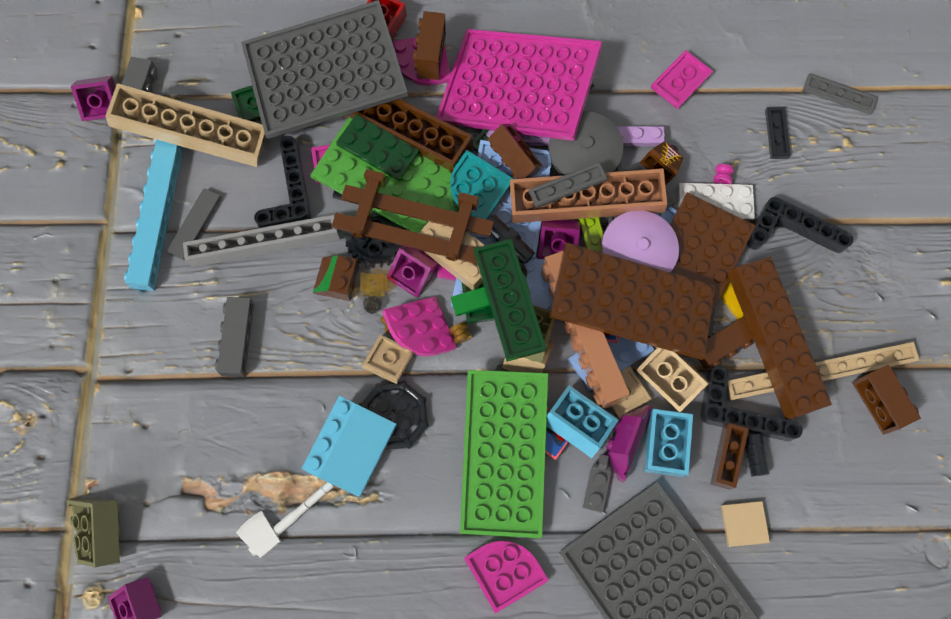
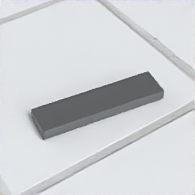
(839, 94)
(568, 185)
(194, 222)

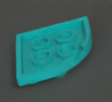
(479, 179)

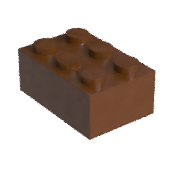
(430, 45)
(886, 400)

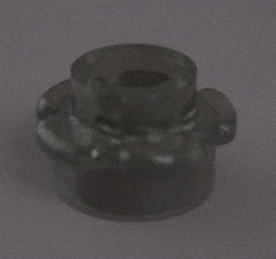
(372, 308)

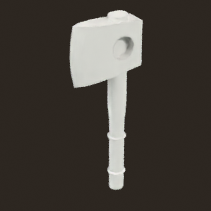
(263, 537)

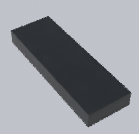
(777, 133)

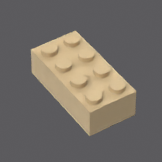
(464, 271)

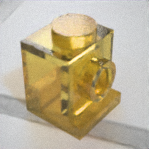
(373, 290)

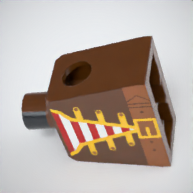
(663, 157)

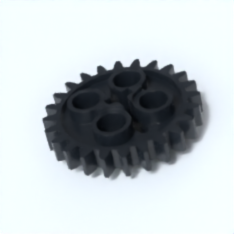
(386, 250)

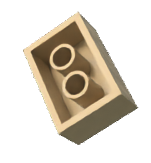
(673, 377)

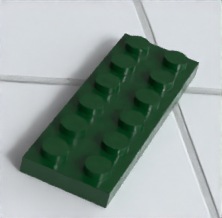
(509, 300)

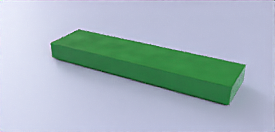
(472, 300)

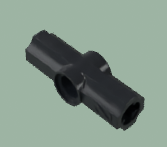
(502, 232)

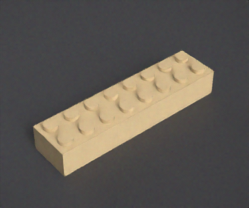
(185, 125)

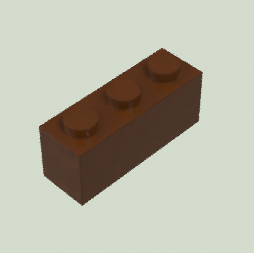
(514, 152)
(727, 343)
(729, 456)

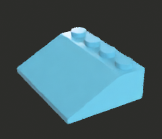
(349, 446)

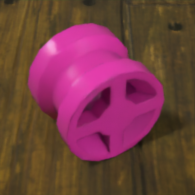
(723, 174)

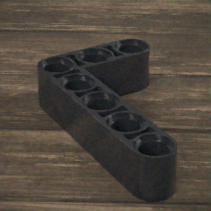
(294, 188)
(797, 225)
(741, 416)

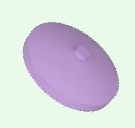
(642, 239)

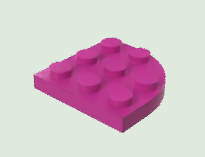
(404, 51)
(420, 327)
(505, 572)

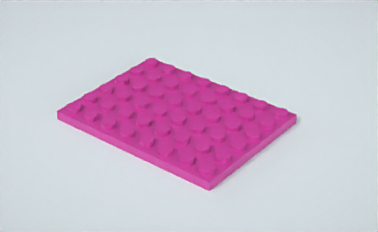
(520, 81)

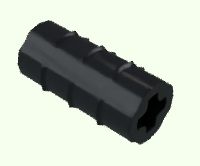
(756, 455)

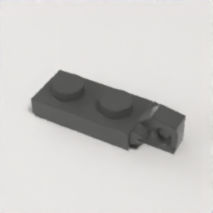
(597, 485)

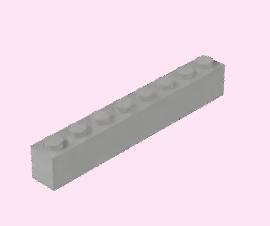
(260, 241)

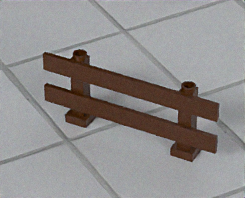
(370, 198)

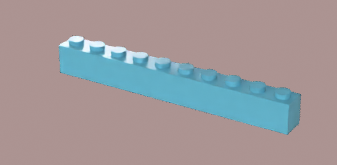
(154, 216)

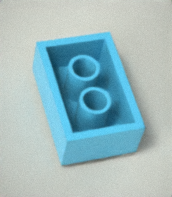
(580, 421)
(668, 443)

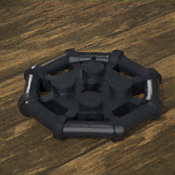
(401, 407)

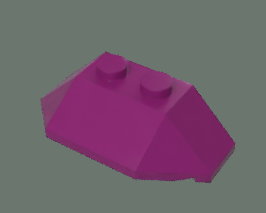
(626, 440)

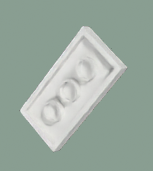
(730, 197)

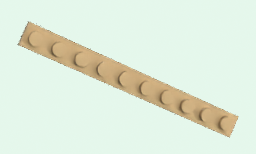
(831, 369)

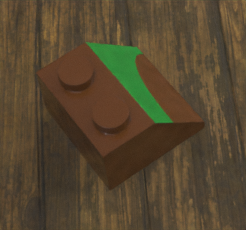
(336, 277)

